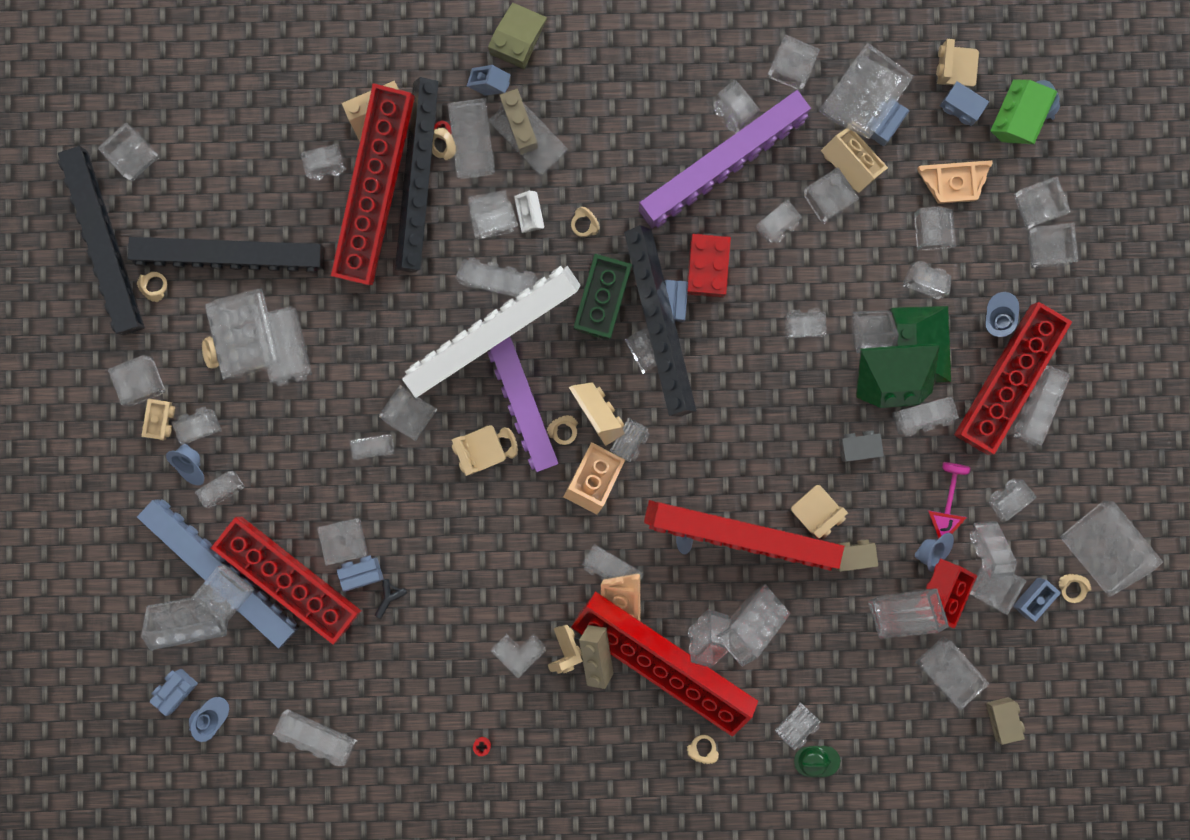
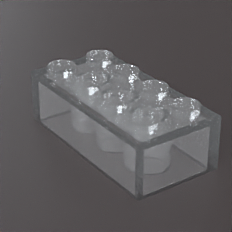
(753, 625)

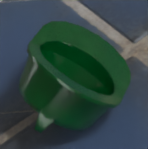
(817, 761)

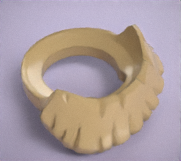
(450, 144)
(594, 226)
(143, 282)
(209, 353)
(553, 427)
(507, 433)
(1083, 583)
(711, 758)

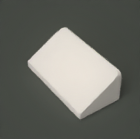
(529, 211)

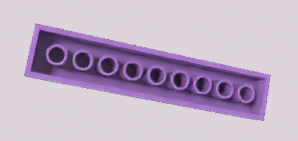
(724, 159)

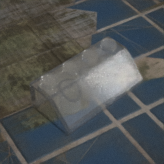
(493, 278)
(179, 623)

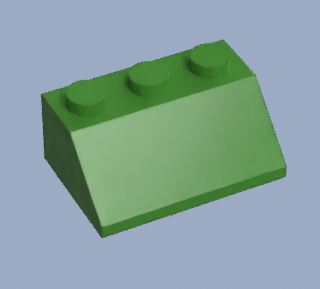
(1023, 112)

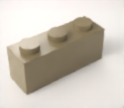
(519, 121)
(596, 656)

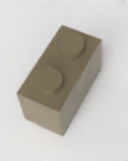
(858, 555)
(1005, 720)

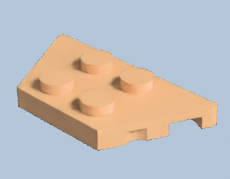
(955, 181)
(624, 593)

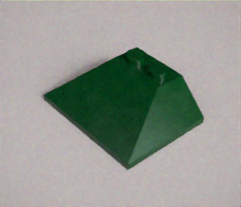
(926, 326)
(897, 374)

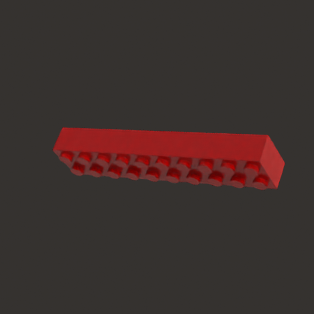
(373, 184)
(743, 536)
(668, 666)

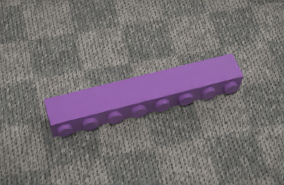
(522, 405)

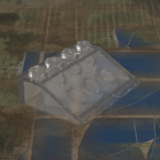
(866, 92)
(242, 334)
(1111, 548)

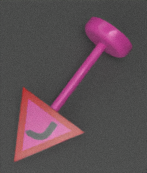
(945, 521)

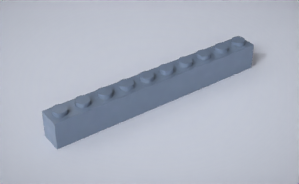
(203, 560)

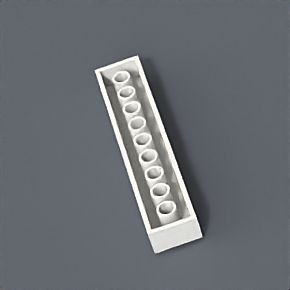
(492, 331)

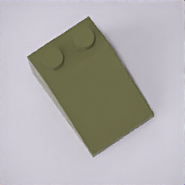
(516, 35)

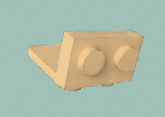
(957, 64)
(157, 419)
(478, 450)
(818, 512)
(571, 652)

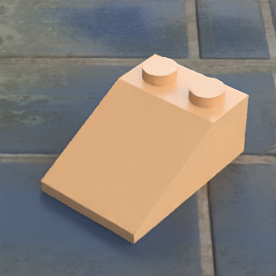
(594, 478)

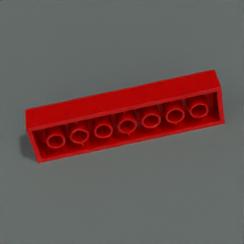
(1013, 378)
(286, 579)

